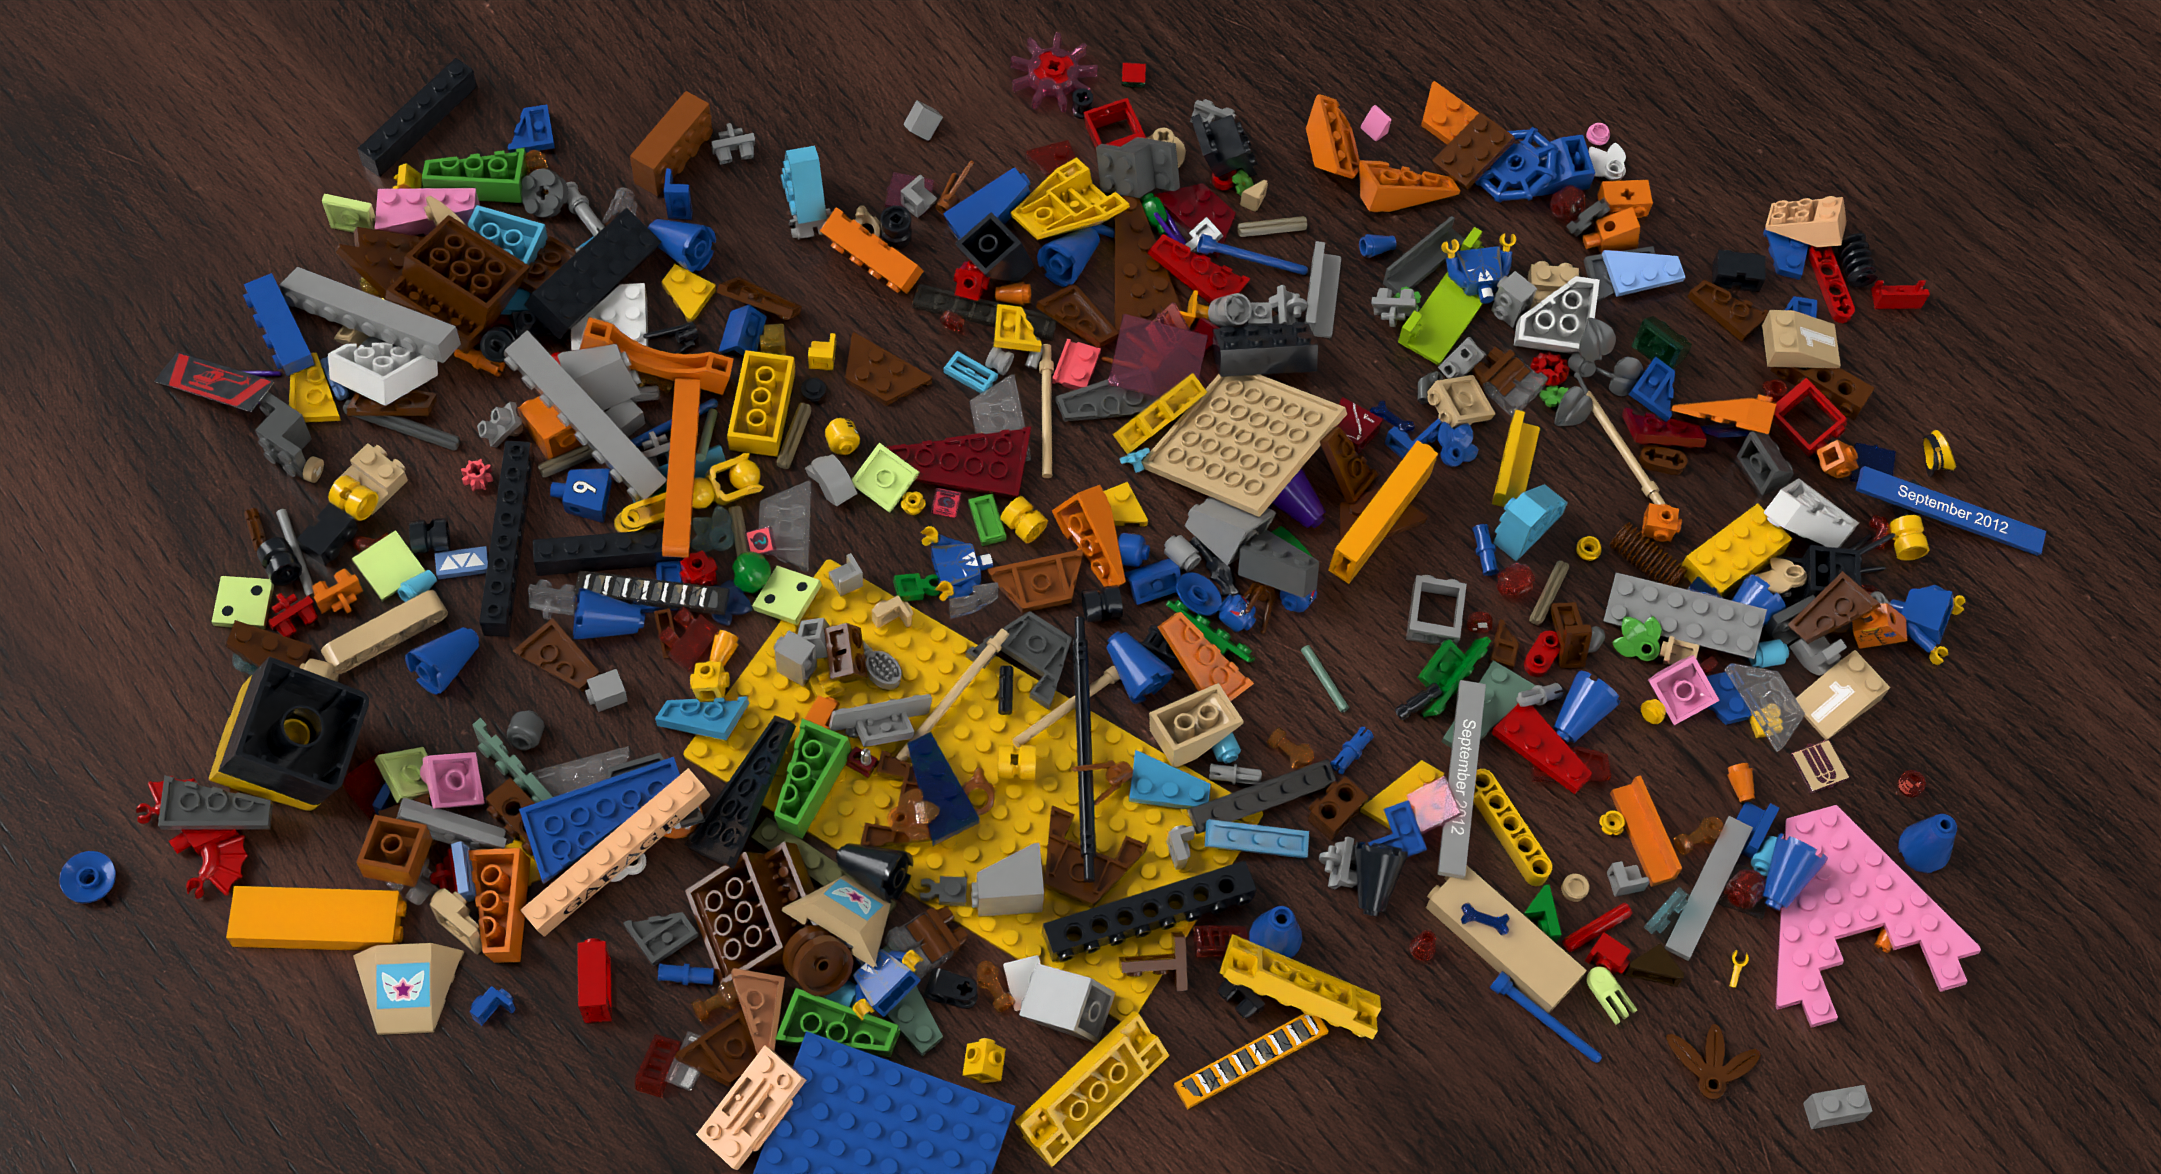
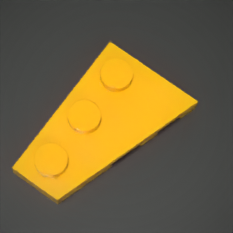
(312, 395)
(1397, 791)

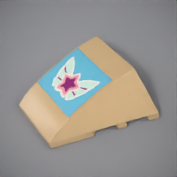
(848, 913)
(407, 984)

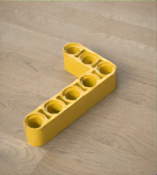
(1511, 839)

